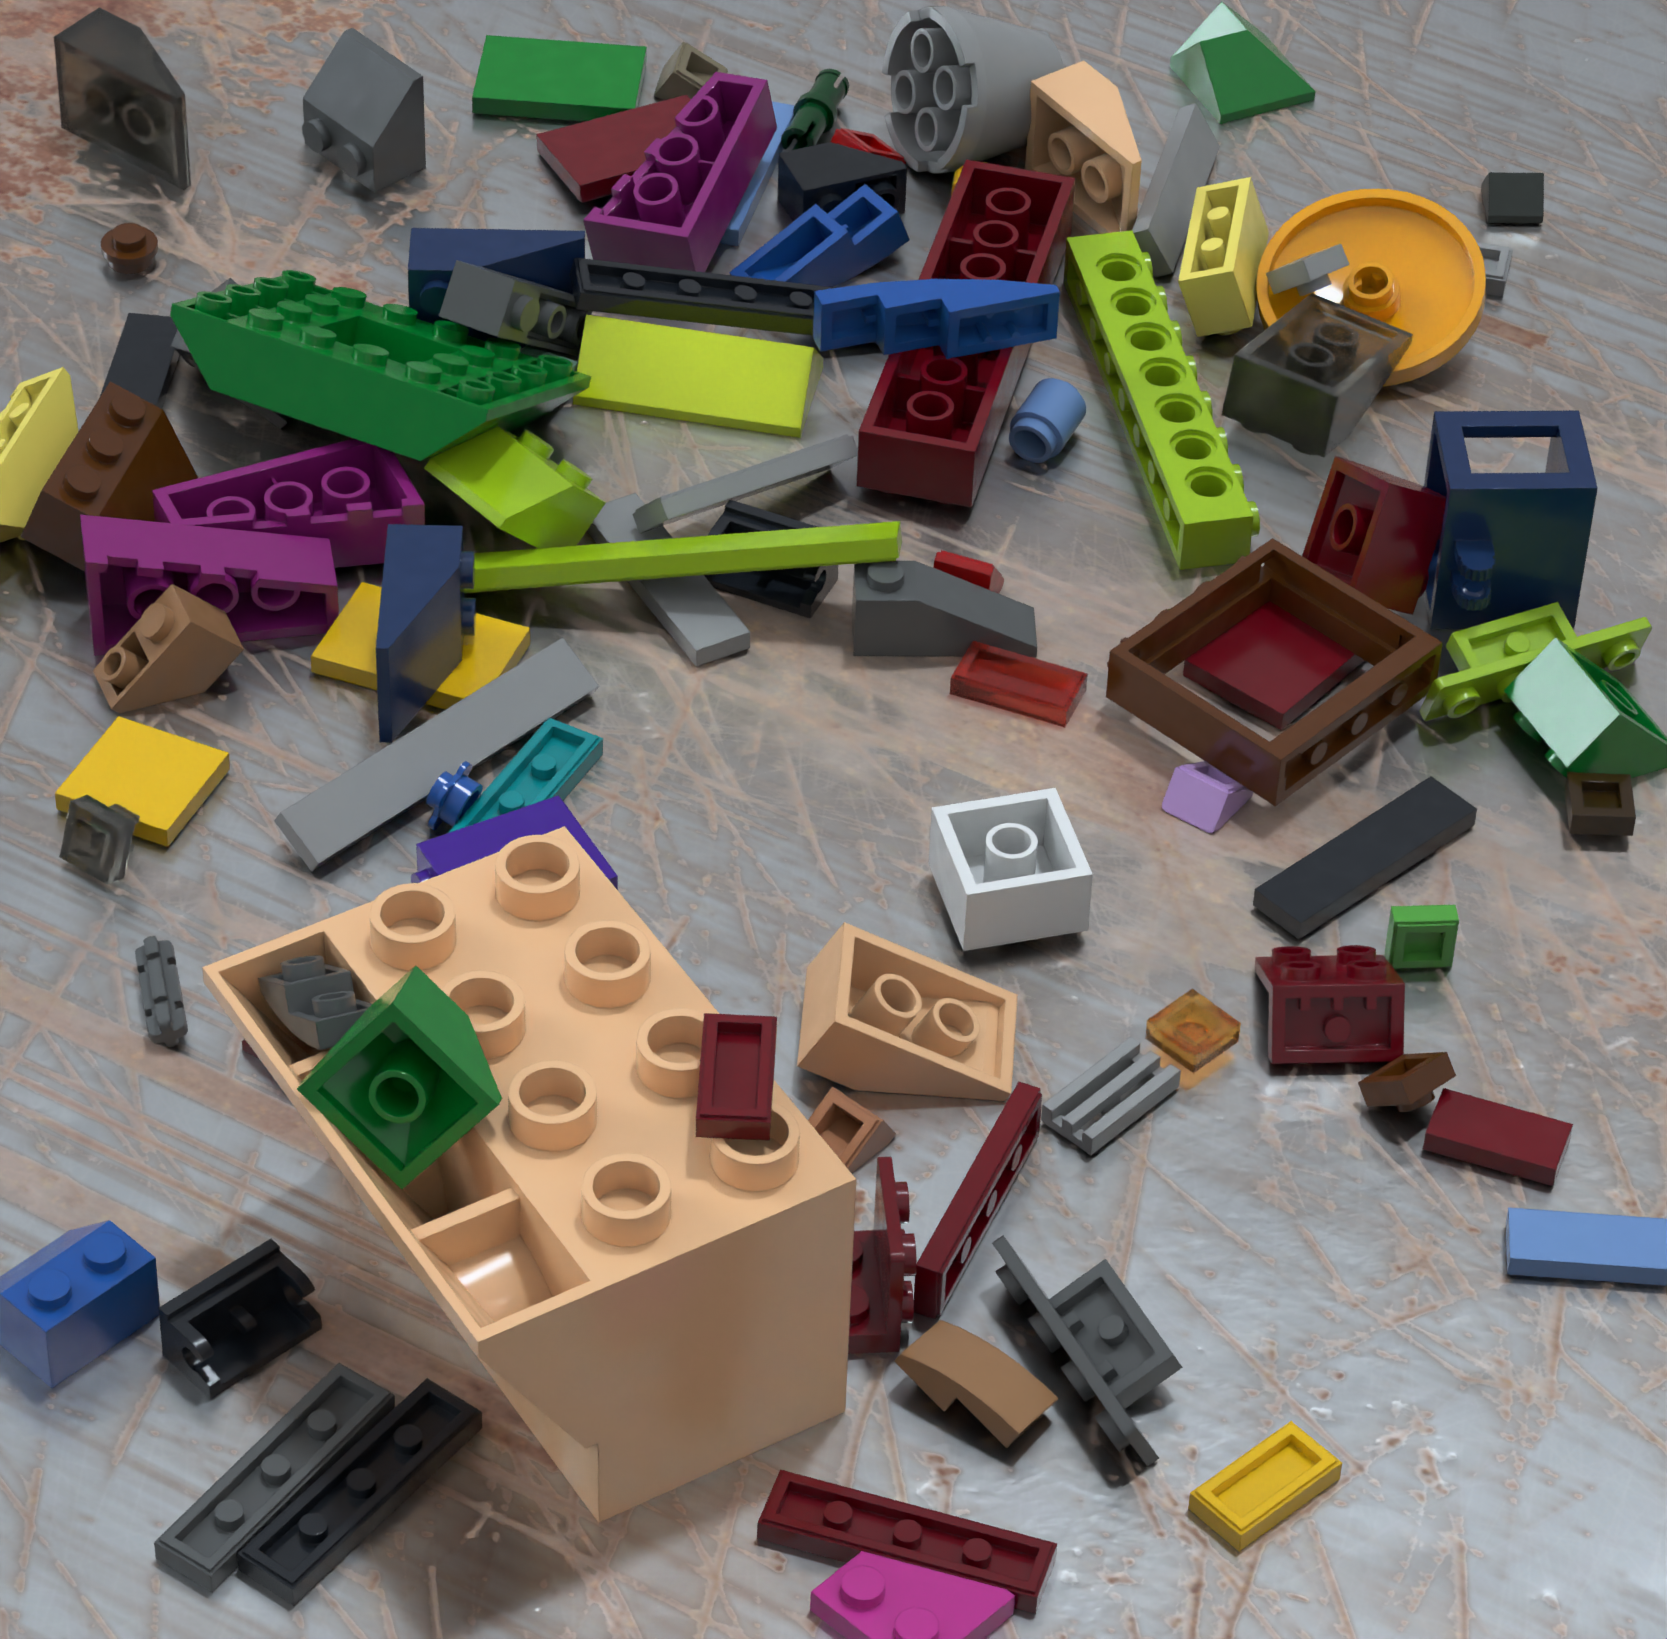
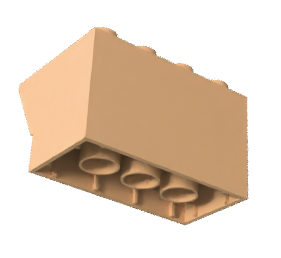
(604, 1264)

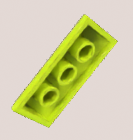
(697, 376)

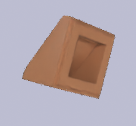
(850, 1129)

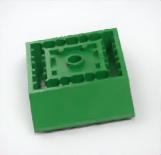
(366, 365)

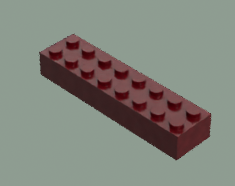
(941, 416)

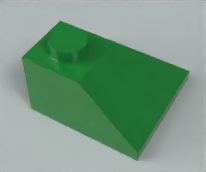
(405, 1079)

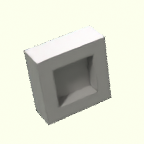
(1308, 272)

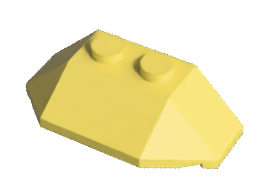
(33, 439)

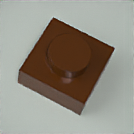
(1407, 1081)

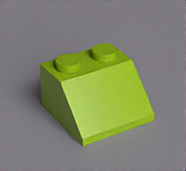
(520, 487)

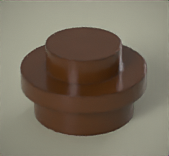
(129, 248)

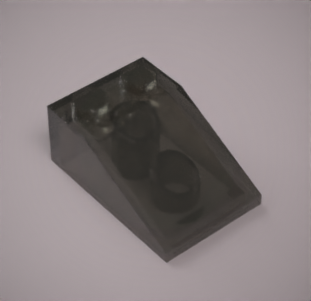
(122, 95)
(1313, 374)

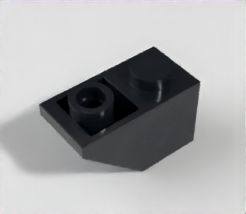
(832, 173)

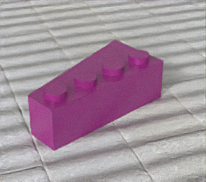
(690, 181)
(324, 492)
(260, 579)

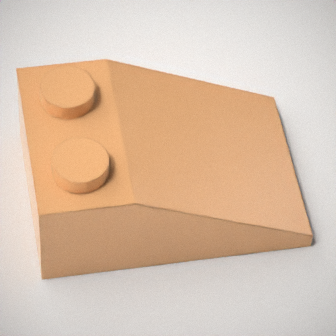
(1086, 135)
(904, 1022)

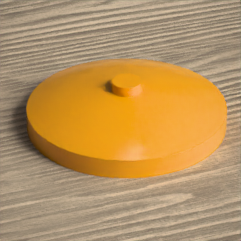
(1405, 267)

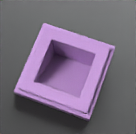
(1204, 796)

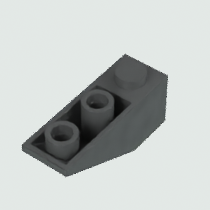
(513, 308)

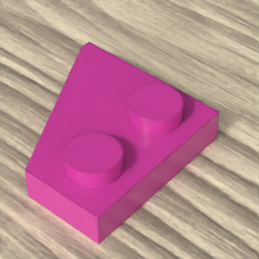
(905, 1601)

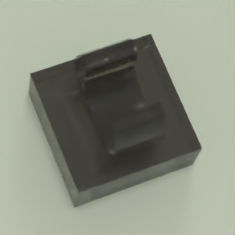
(98, 838)

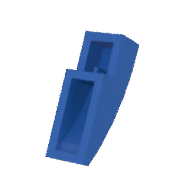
(830, 246)

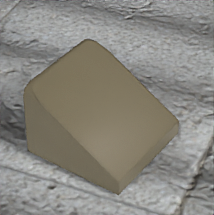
(686, 73)

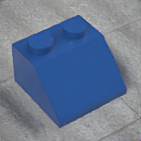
(76, 1300)

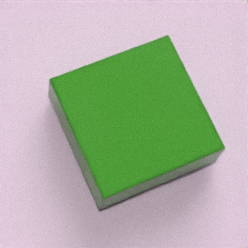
(1421, 936)

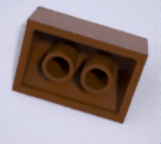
(108, 472)

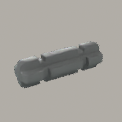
(161, 991)

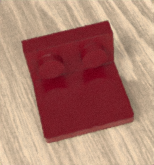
(1332, 1006)
(879, 1264)

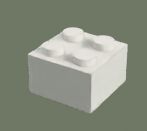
(1010, 869)

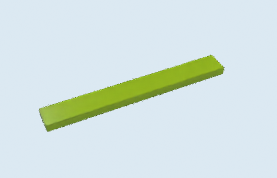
(687, 556)

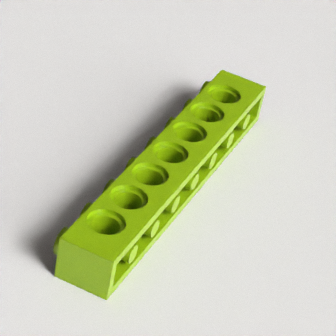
(1159, 401)

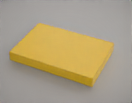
(350, 650)

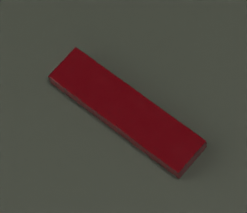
(977, 1200)
(845, 1521)

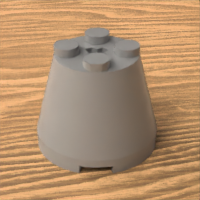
(961, 86)

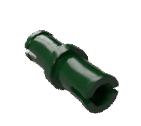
(815, 110)

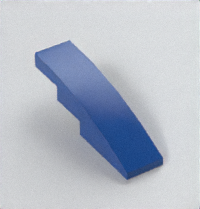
(950, 313)

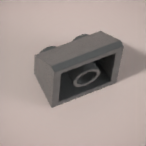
(366, 113)

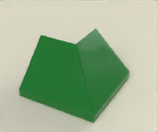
(1237, 69)

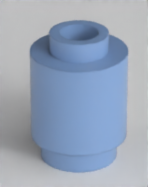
(1046, 420)

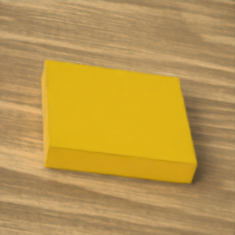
(149, 774)

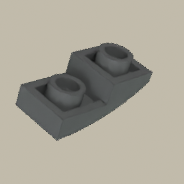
(313, 1000)

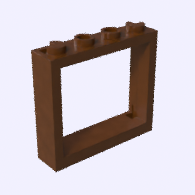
(1402, 674)

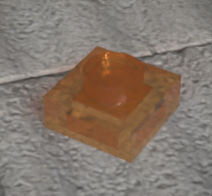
(1192, 1030)

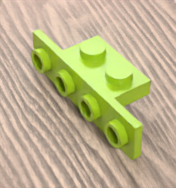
(1499, 650)

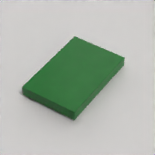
(557, 78)

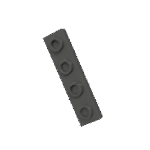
(1105, 1335)

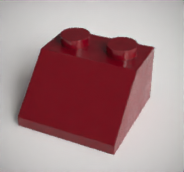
(1376, 533)

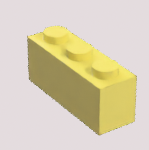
(1223, 257)

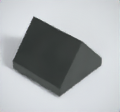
(1513, 197)

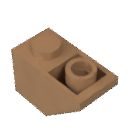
(168, 653)

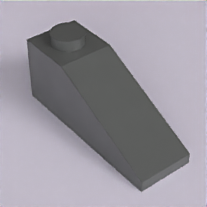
(927, 612)

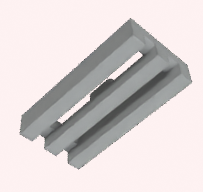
(1101, 1090)

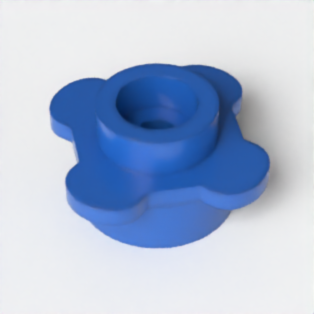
(452, 796)

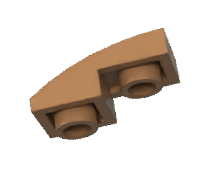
(989, 1383)

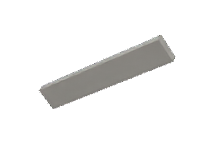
(406, 770)

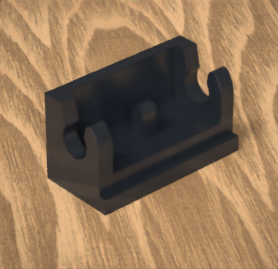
(787, 589)
(238, 1319)

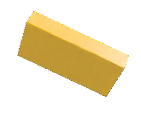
(1264, 1486)

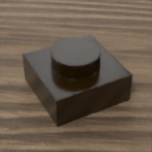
(1600, 804)

